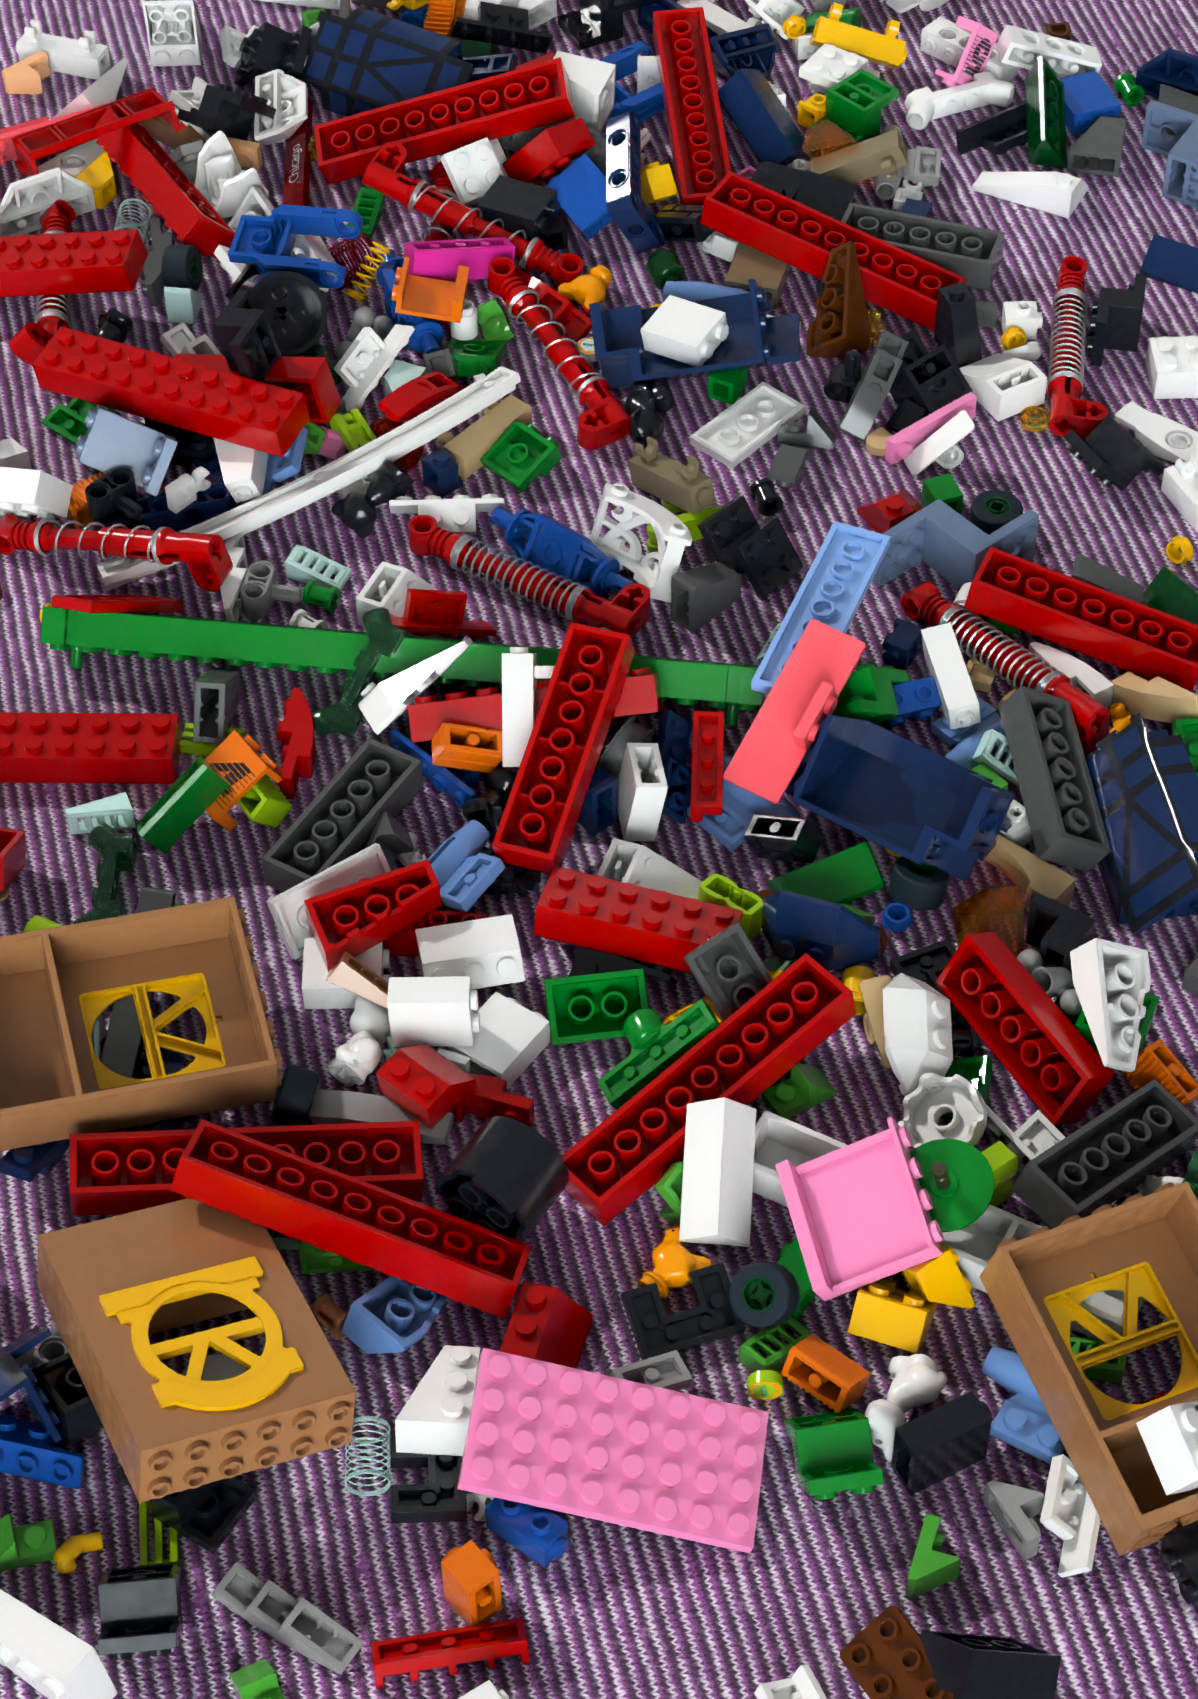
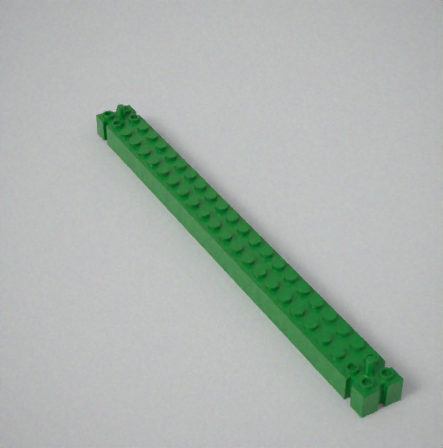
(330, 650)

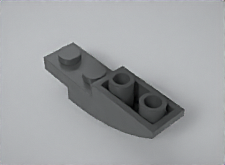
(151, 273)
(873, 386)

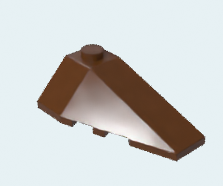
(842, 310)

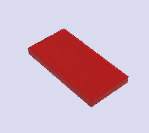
(117, 603)

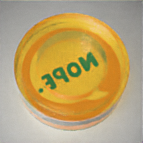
(1034, 419)

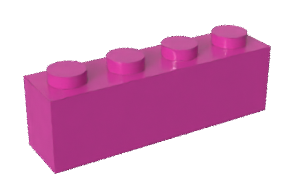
(442, 257)

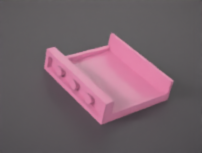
(860, 1212)

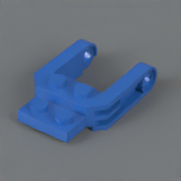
(644, 103)
(271, 240)

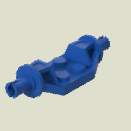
(427, 332)
(559, 550)

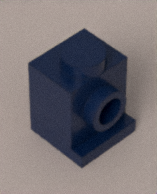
(440, 473)
(902, 645)

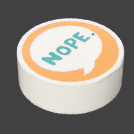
(586, 348)

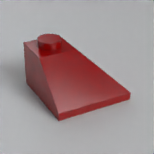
(889, 510)

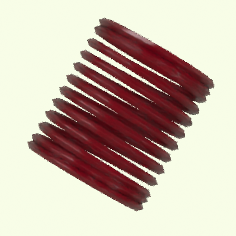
(356, 258)

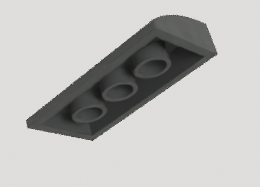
(728, 970)

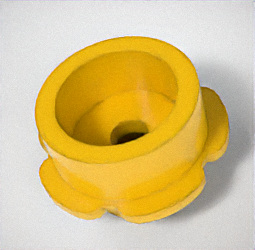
(794, 27)
(1013, 338)
(1179, 550)

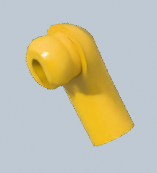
(73, 1547)

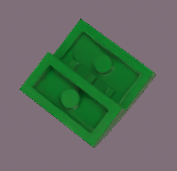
(70, 419)

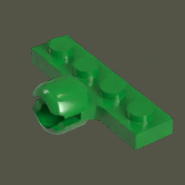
(654, 1048)

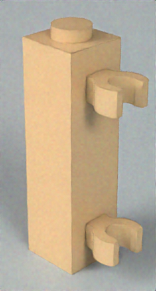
(480, 436)

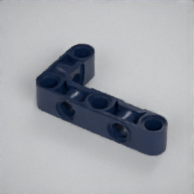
(624, 184)
(156, 512)

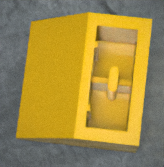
(891, 1315)

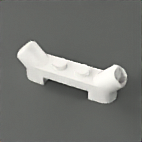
(984, 90)

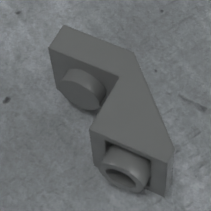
(789, 464)

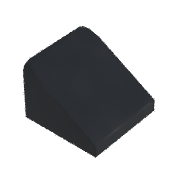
(906, 415)

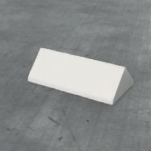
(718, 1173)

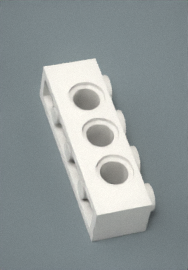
(948, 43)
(1066, 57)

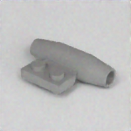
(922, 167)

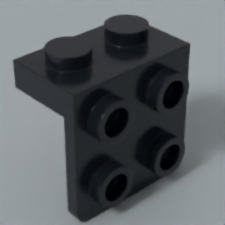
(779, 178)

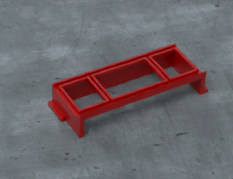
(79, 128)

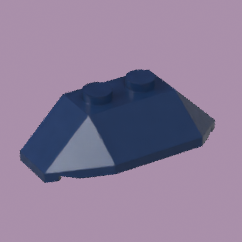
(744, 49)
(1169, 68)
(820, 928)

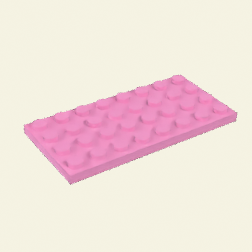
(614, 1450)

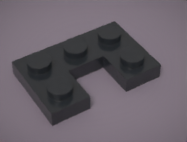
(927, 965)
(707, 1323)
(432, 1501)

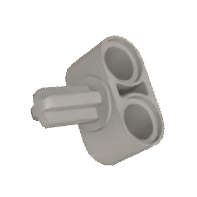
(261, 590)

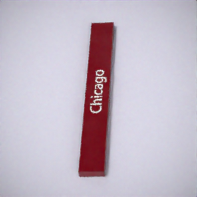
(298, 164)

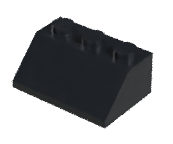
(67, 1398)
(990, 1666)

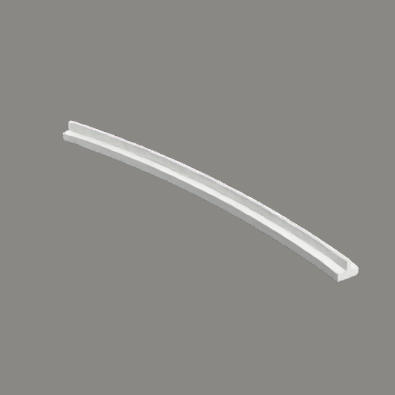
(335, 474)

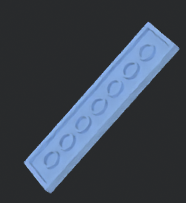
(827, 594)

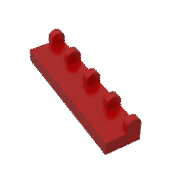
(707, 764)
(449, 1649)

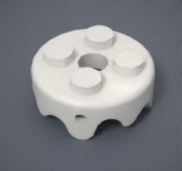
(942, 1095)

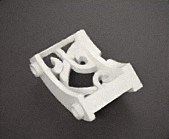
(669, 531)

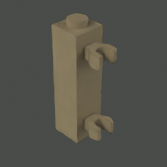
(864, 159)
(671, 479)

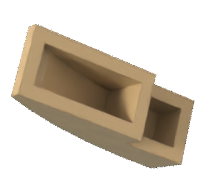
(1155, 698)

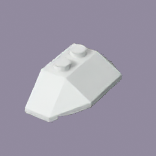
(289, 99)
(32, 196)
(916, 1030)

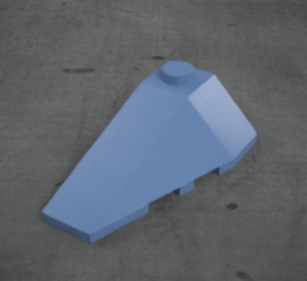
(392, 1316)

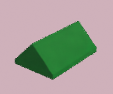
(181, 805)
(834, 878)
(593, 1005)

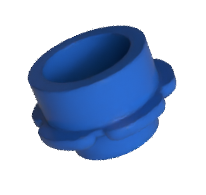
(896, 917)

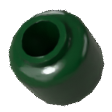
(664, 266)

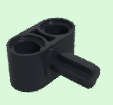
(844, 378)
(113, 494)

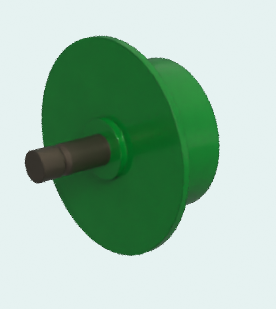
(956, 1180)

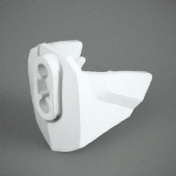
(222, 178)

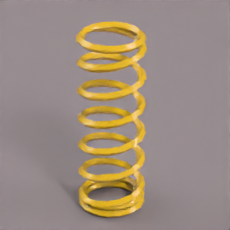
(357, 295)

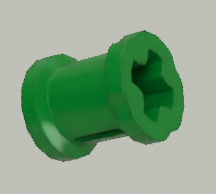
(1130, 91)
(321, 596)

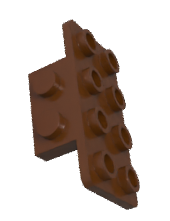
(891, 1660)

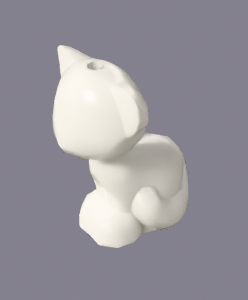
(363, 1050)
(914, 1383)

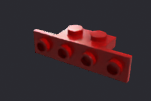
(439, 613)

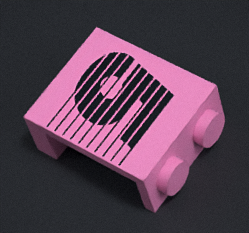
(975, 54)

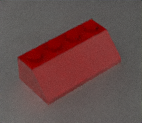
(547, 1326)

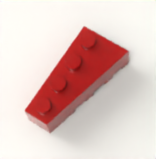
(371, 910)

